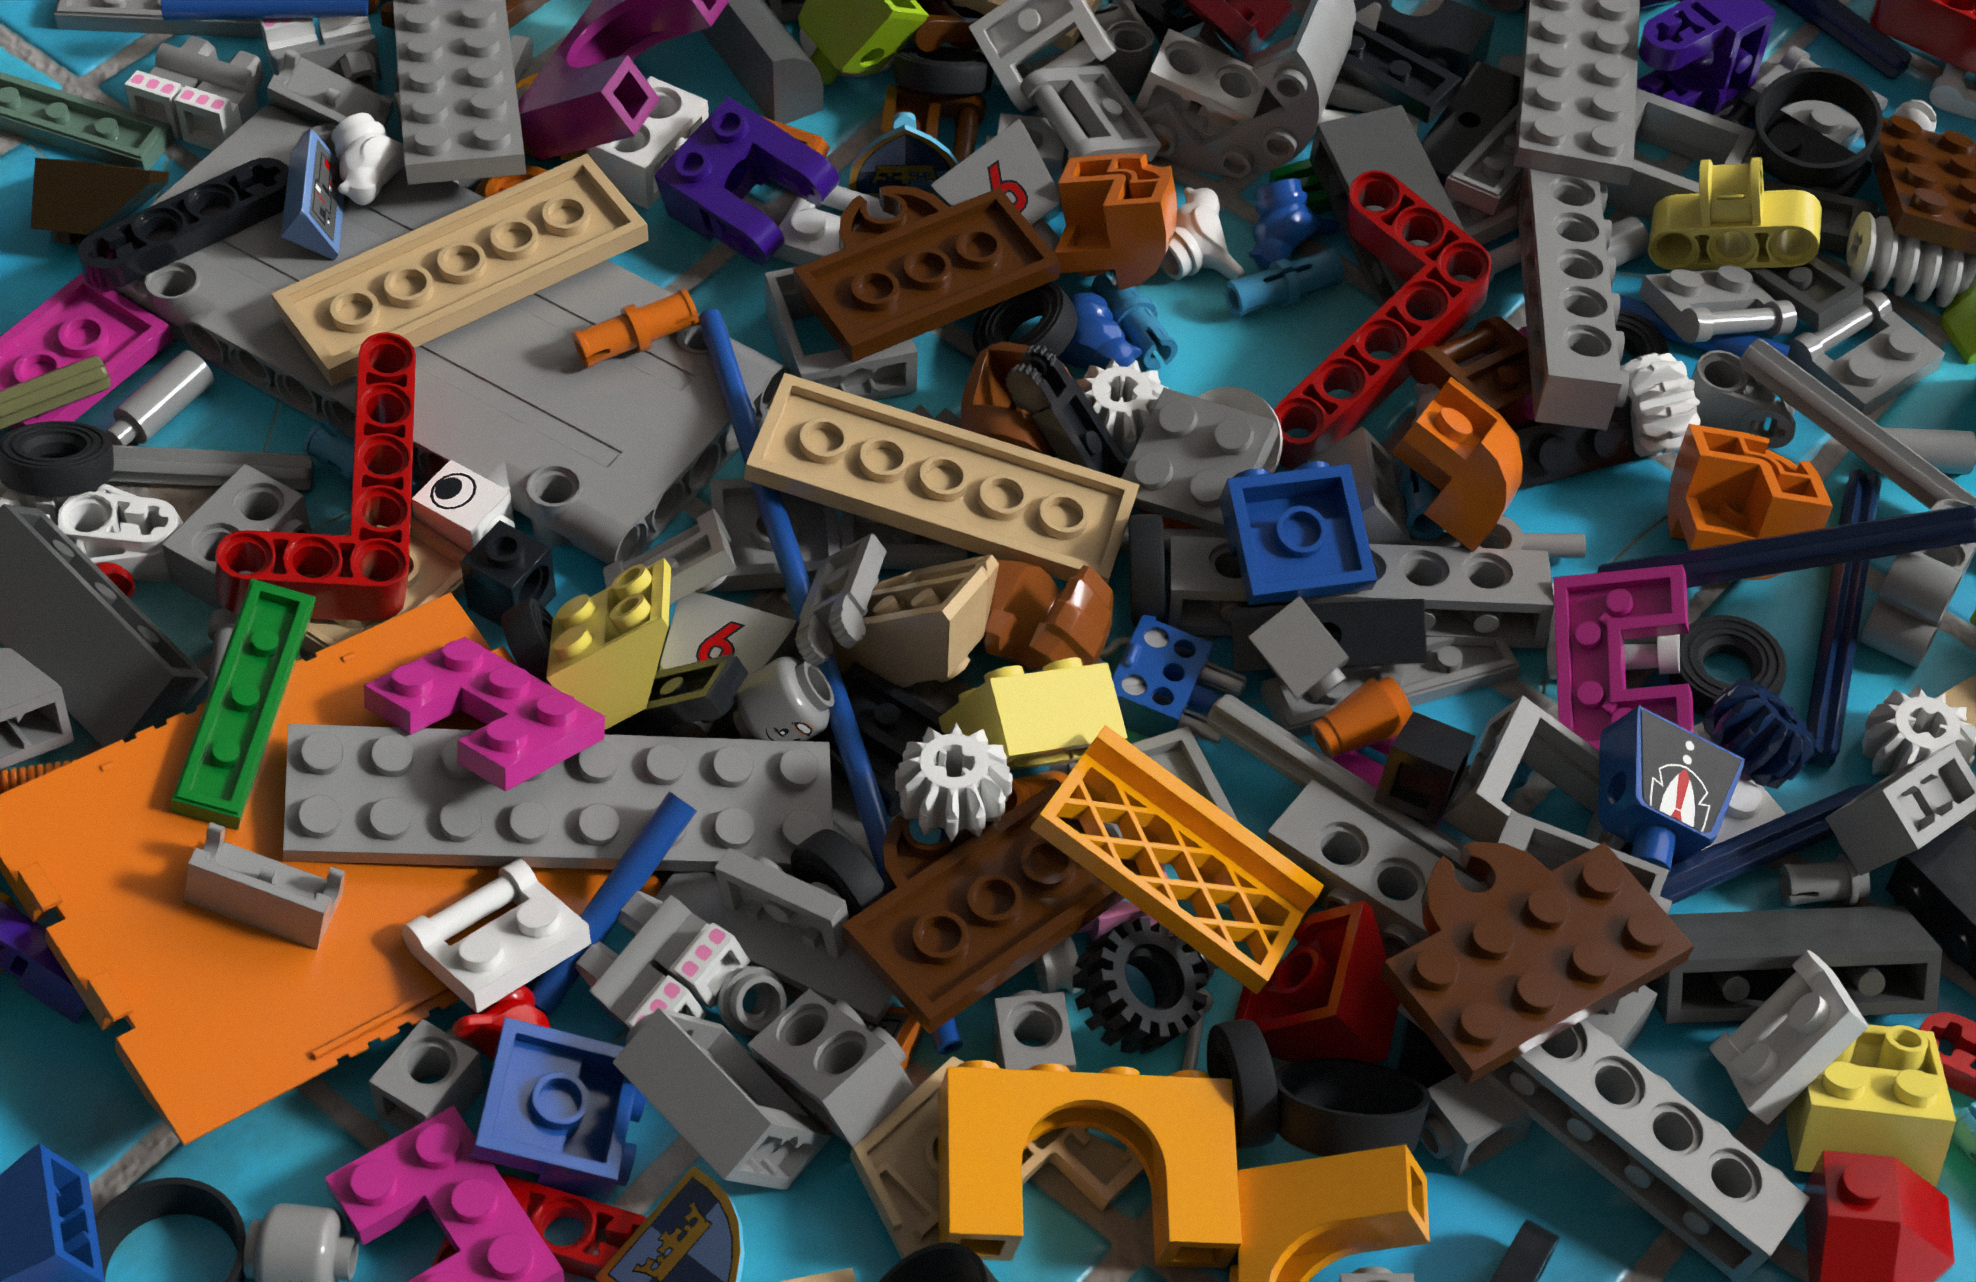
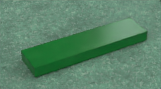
(243, 705)

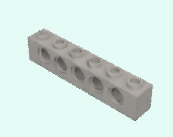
(1570, 300)
(1464, 592)
(1385, 863)
(1624, 1138)

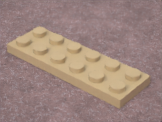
(461, 265)
(939, 480)

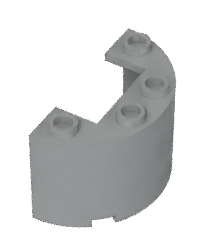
(1297, 83)

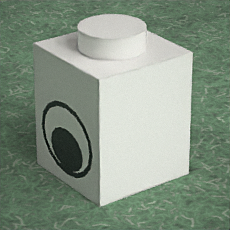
(462, 505)

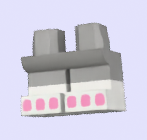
(345, 46)
(197, 92)
(664, 963)

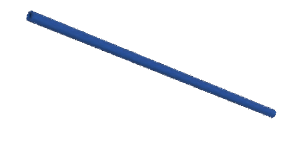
(797, 585)

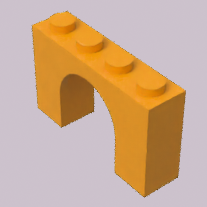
(1172, 1123)
(1326, 1209)

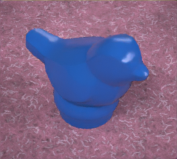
(1284, 222)
(1097, 336)

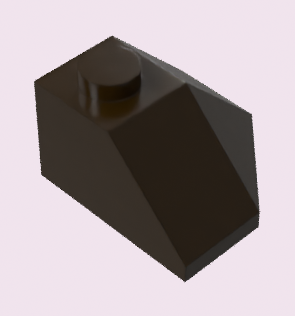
(87, 196)

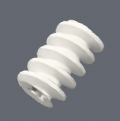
(1908, 260)

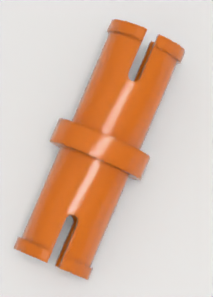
(635, 328)

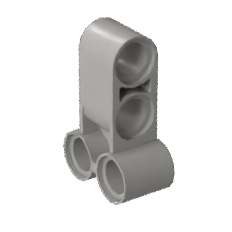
(1916, 598)

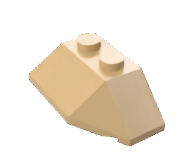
(924, 622)

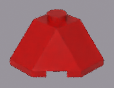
(1327, 992)
(1874, 1222)

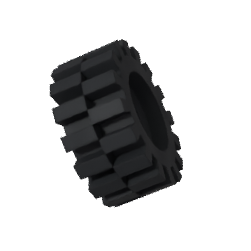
(1114, 1002)

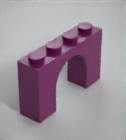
(591, 85)

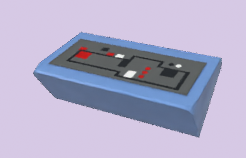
(312, 197)

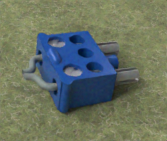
(1162, 679)

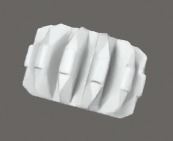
(1122, 400)
(1660, 403)
(1913, 727)
(953, 782)

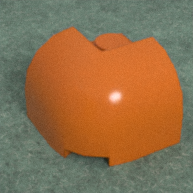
(1116, 216)
(1469, 457)
(1739, 491)

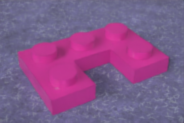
(1590, 629)
(525, 718)
(464, 1194)

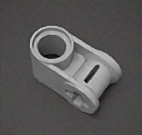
(1132, 42)
(1739, 402)

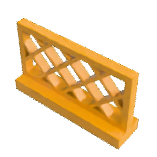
(1207, 847)

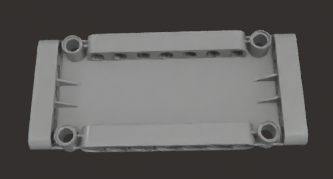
(584, 451)

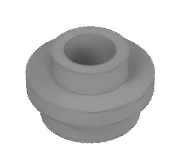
(769, 1004)

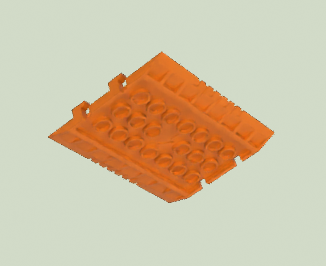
(211, 1002)

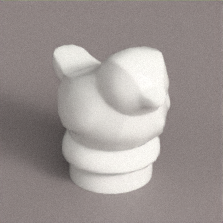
(365, 157)
(1199, 239)

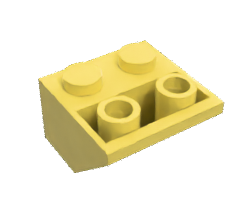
(612, 642)
(1040, 714)
(1877, 1100)

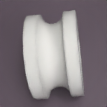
(1057, 968)

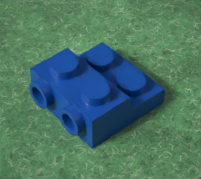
(1297, 532)
(558, 1110)

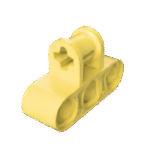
(1735, 223)

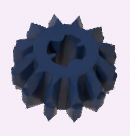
(1760, 730)

